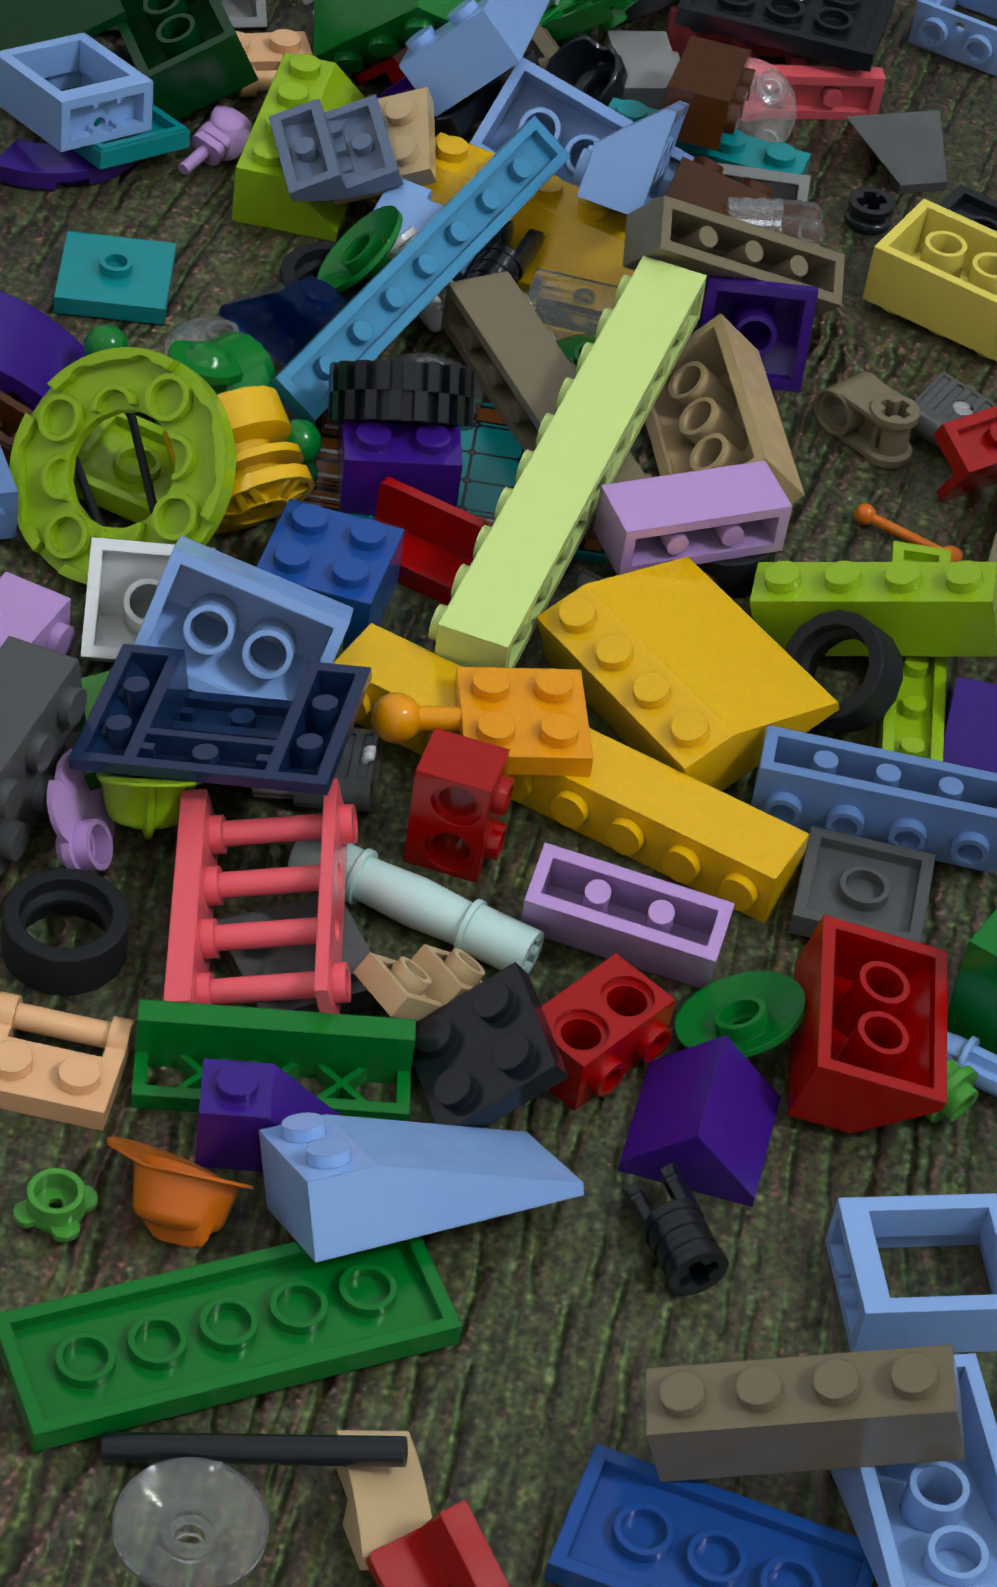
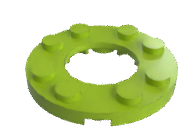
(74, 406)

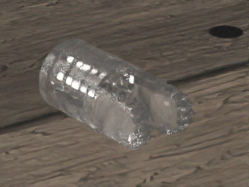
(787, 217)

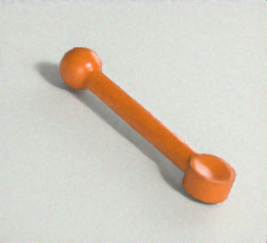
(865, 515)

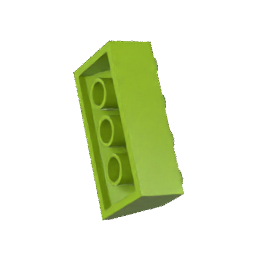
(259, 183)
(921, 605)

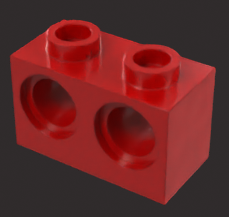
(457, 805)
(607, 1028)

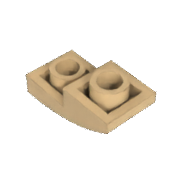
(421, 984)
(382, 1500)

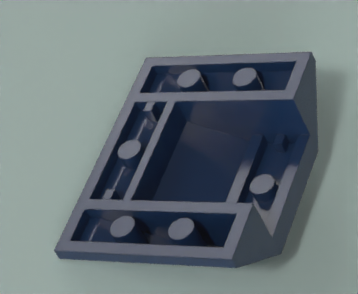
(160, 729)

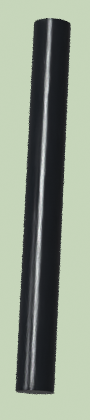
(257, 1449)

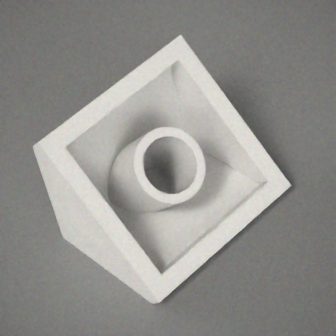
(119, 593)

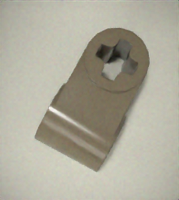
(867, 414)

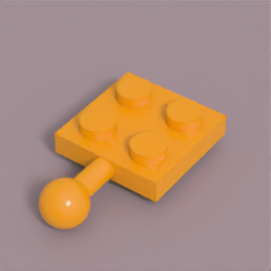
(521, 709)

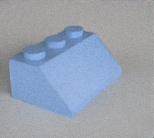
(631, 162)
(240, 624)

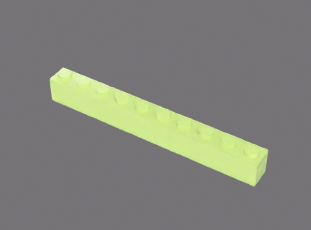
(561, 480)

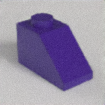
(240, 1101)

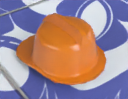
(176, 1196)

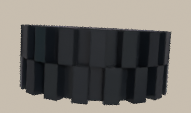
(401, 393)

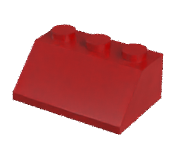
(870, 1029)

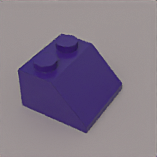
(413, 454)

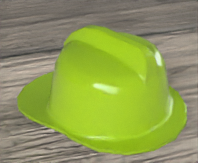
(143, 801)

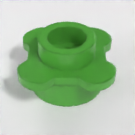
(61, 1189)

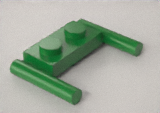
(576, 17)

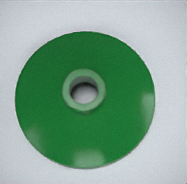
(362, 249)
(748, 1007)

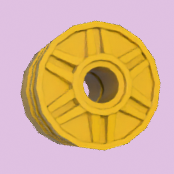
(266, 465)

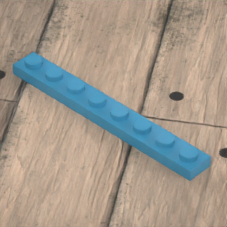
(422, 266)

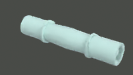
(431, 908)

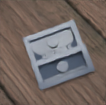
(335, 151)

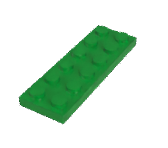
(217, 1335)

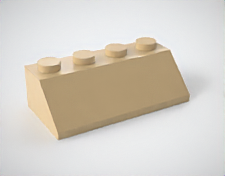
(720, 410)

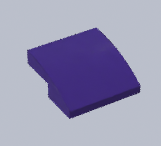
(32, 350)

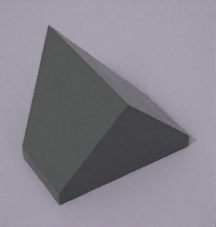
(907, 148)

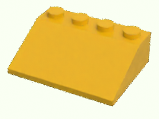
(681, 669)

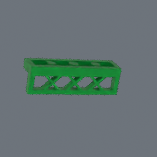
(330, 1047)

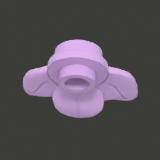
(79, 820)

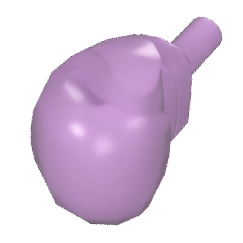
(218, 139)

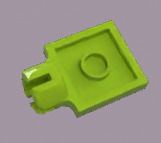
(114, 471)

